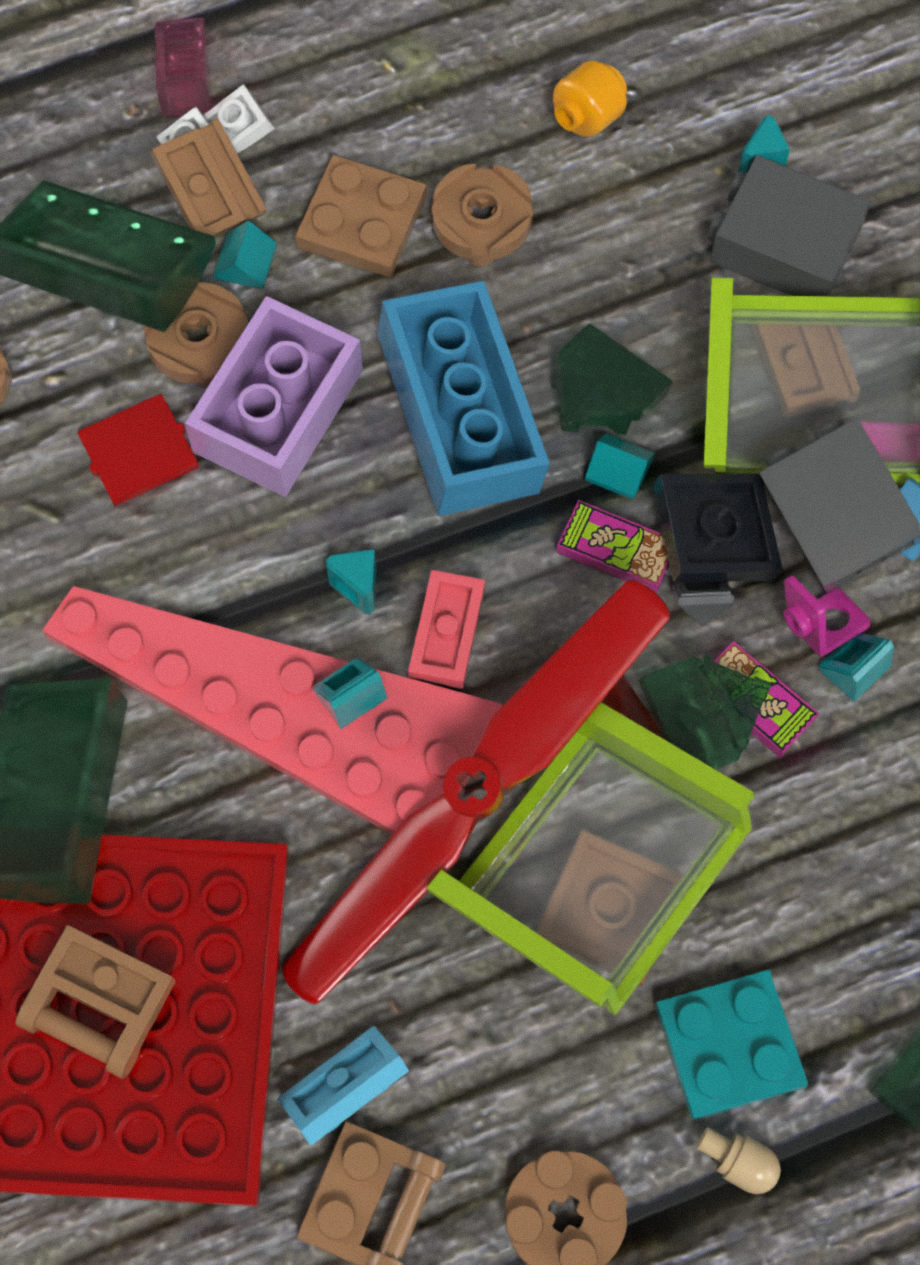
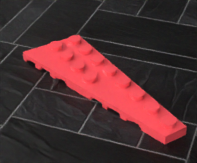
(265, 704)

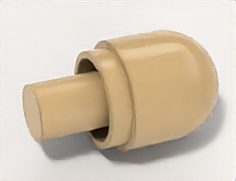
(742, 1161)

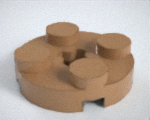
(476, 238)
(201, 360)
(555, 1179)

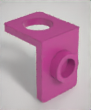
(807, 617)

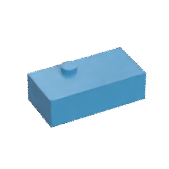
(462, 398)

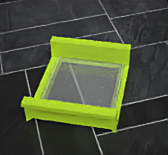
(803, 362)
(604, 857)

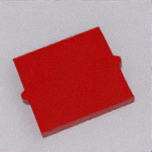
(138, 449)

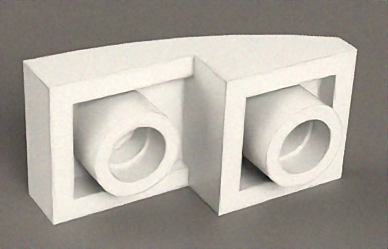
(237, 113)

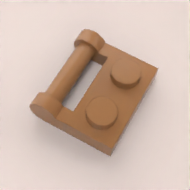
(105, 982)
(353, 1191)

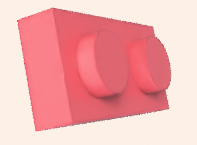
(446, 629)

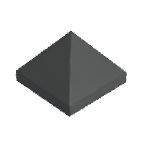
(703, 599)

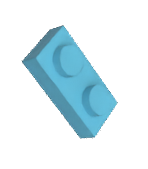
(343, 1085)

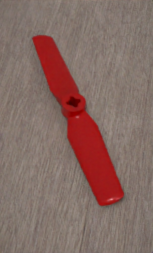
(515, 746)

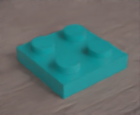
(730, 1045)

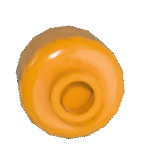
(590, 98)

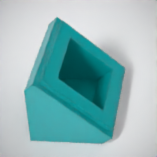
(765, 142)
(246, 256)
(619, 466)
(354, 578)
(858, 664)
(351, 692)

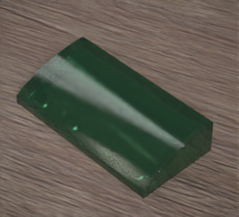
(103, 255)
(56, 785)

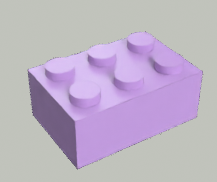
(275, 396)

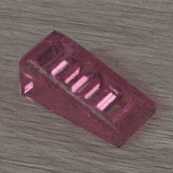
(182, 68)

